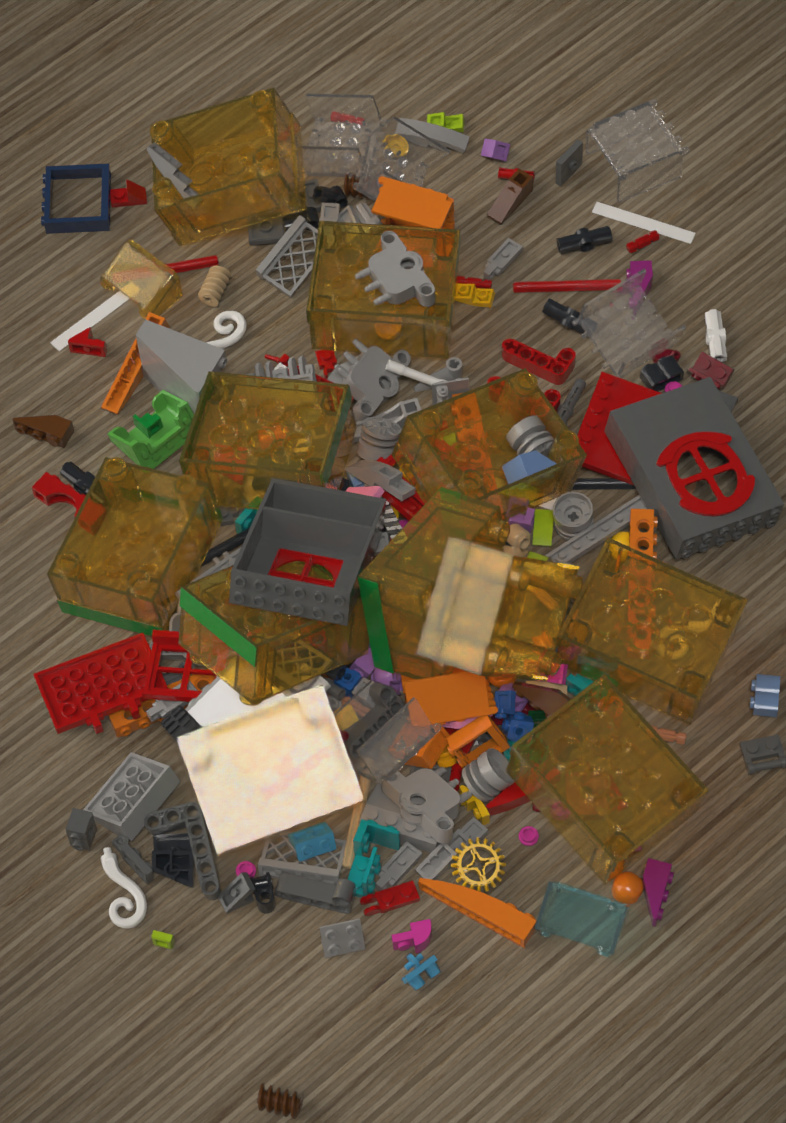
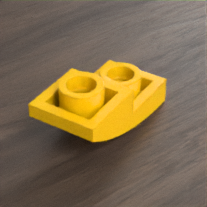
(474, 296)
(476, 805)

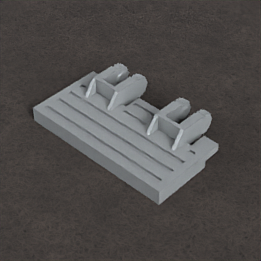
(307, 372)

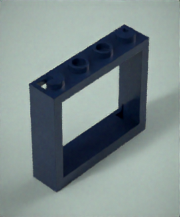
(77, 224)

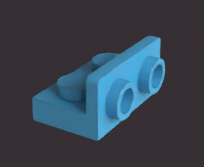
(312, 841)

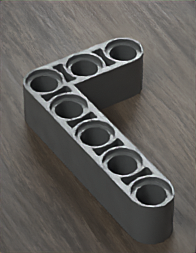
(196, 842)

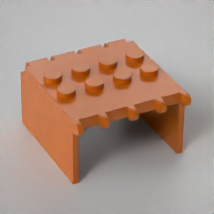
(413, 206)
(451, 696)

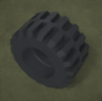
(179, 722)

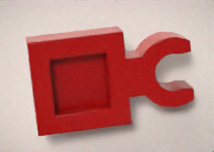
(326, 360)

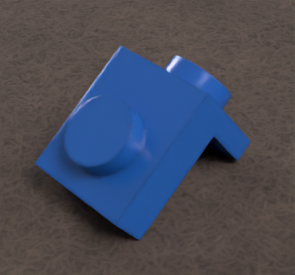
(505, 703)

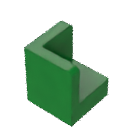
(148, 424)

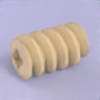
(214, 285)

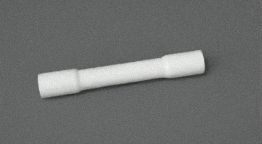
(401, 369)

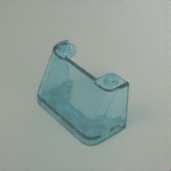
(582, 917)

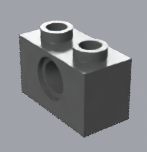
(81, 829)

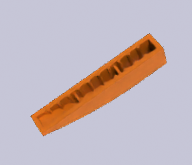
(128, 375)
(484, 909)

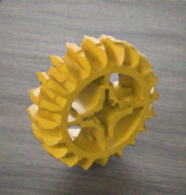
(494, 859)

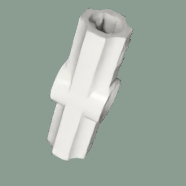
(715, 335)

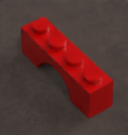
(51, 490)

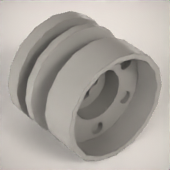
(530, 436)
(378, 438)
(570, 508)
(487, 775)

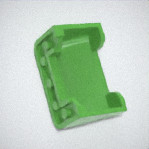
(152, 451)

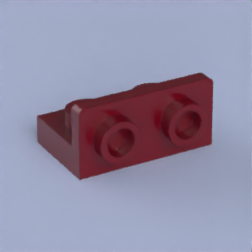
(708, 366)

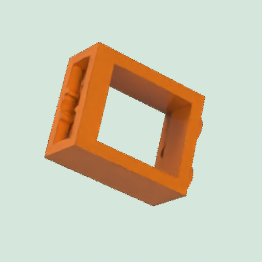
(472, 731)
(431, 751)

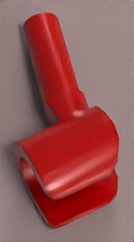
(283, 359)

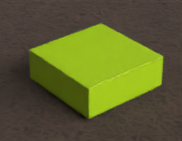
(163, 939)

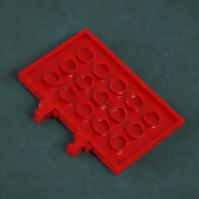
(608, 395)
(97, 684)

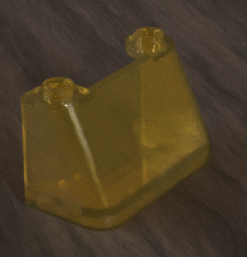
(142, 279)

